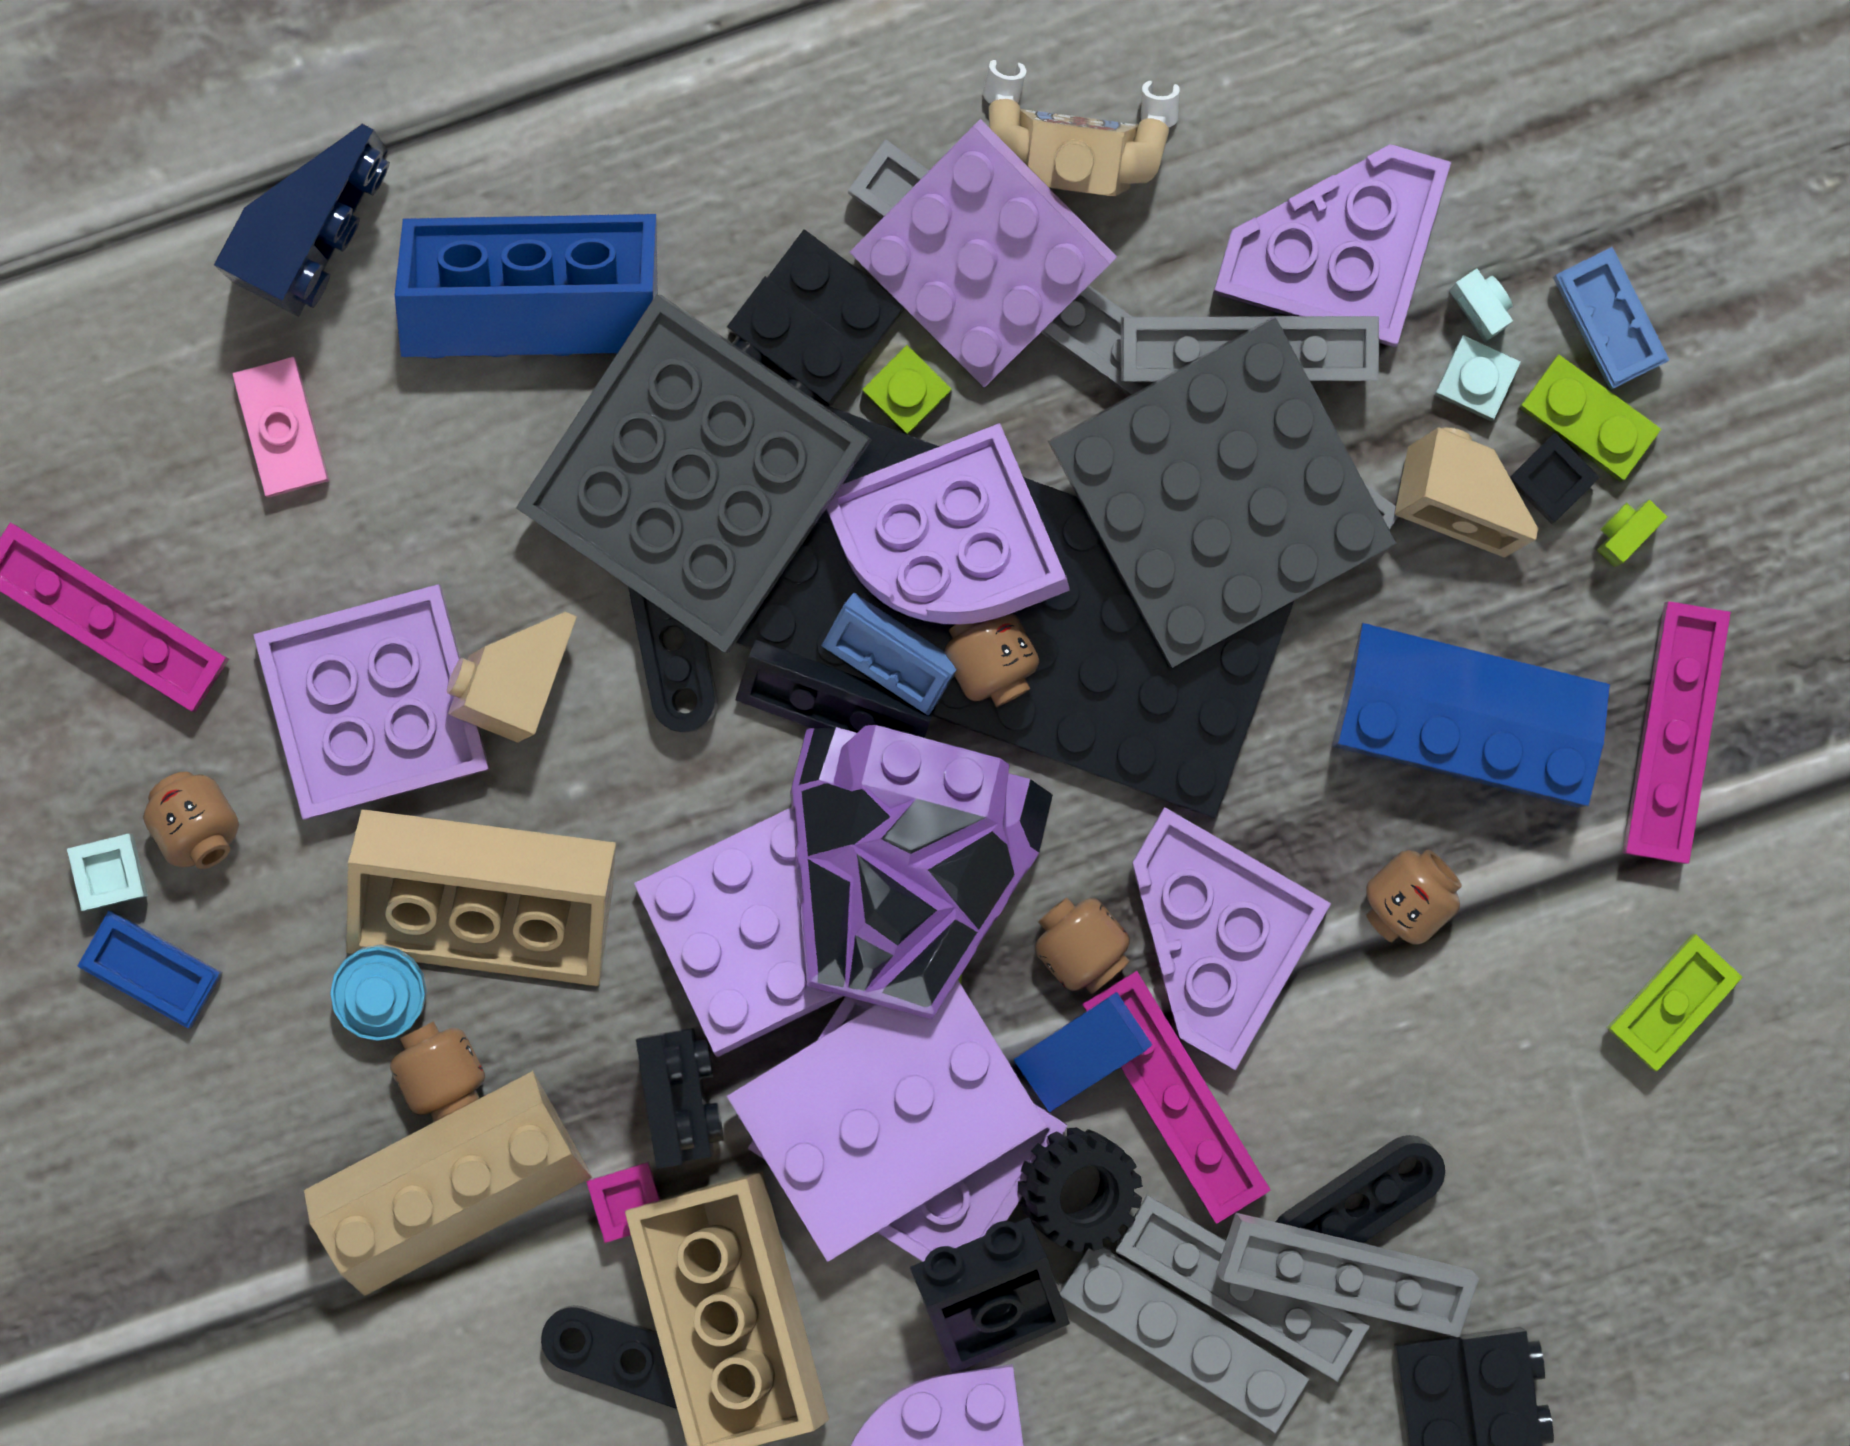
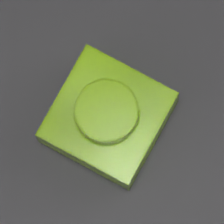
(907, 390)
(1628, 530)

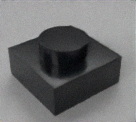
(1553, 478)

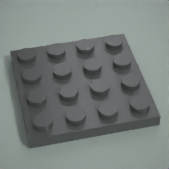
(693, 473)
(1222, 492)

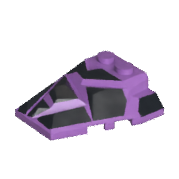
(905, 860)

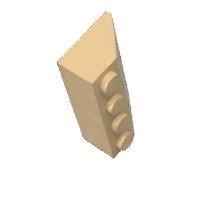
(480, 896)
(444, 1185)
(727, 1315)

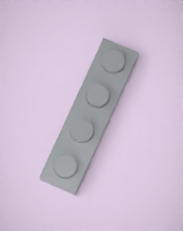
(1325, 345)
(1189, 1260)
(1347, 1275)
(1184, 1336)

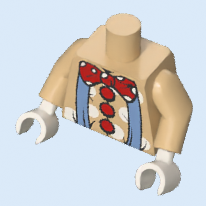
(1076, 150)

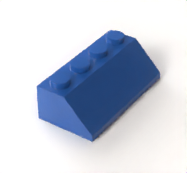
(523, 284)
(1473, 716)

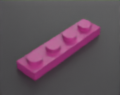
(107, 619)
(1676, 732)
(1186, 1109)

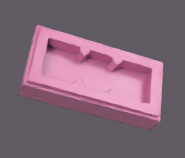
(280, 427)

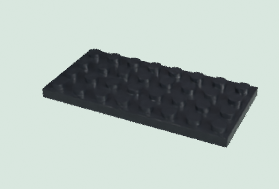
(1100, 681)

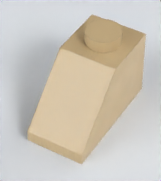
(1463, 493)
(510, 679)

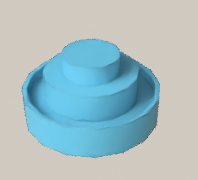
(378, 992)

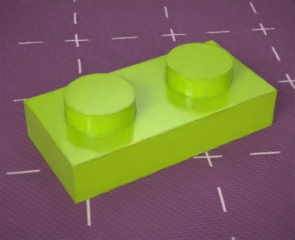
(1590, 418)
(1674, 1002)

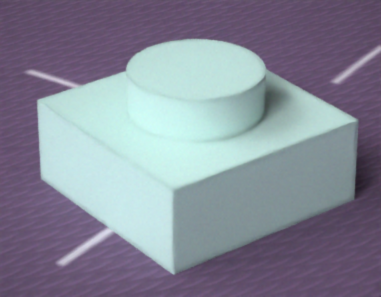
(1483, 303)
(1477, 378)
(107, 872)

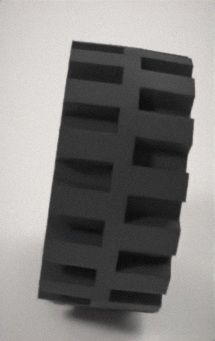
(1107, 1209)

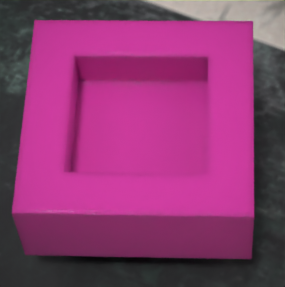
(620, 1192)

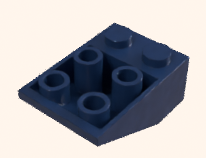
(296, 225)

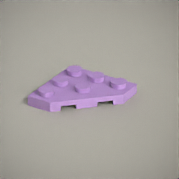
(1341, 243)
(1220, 933)

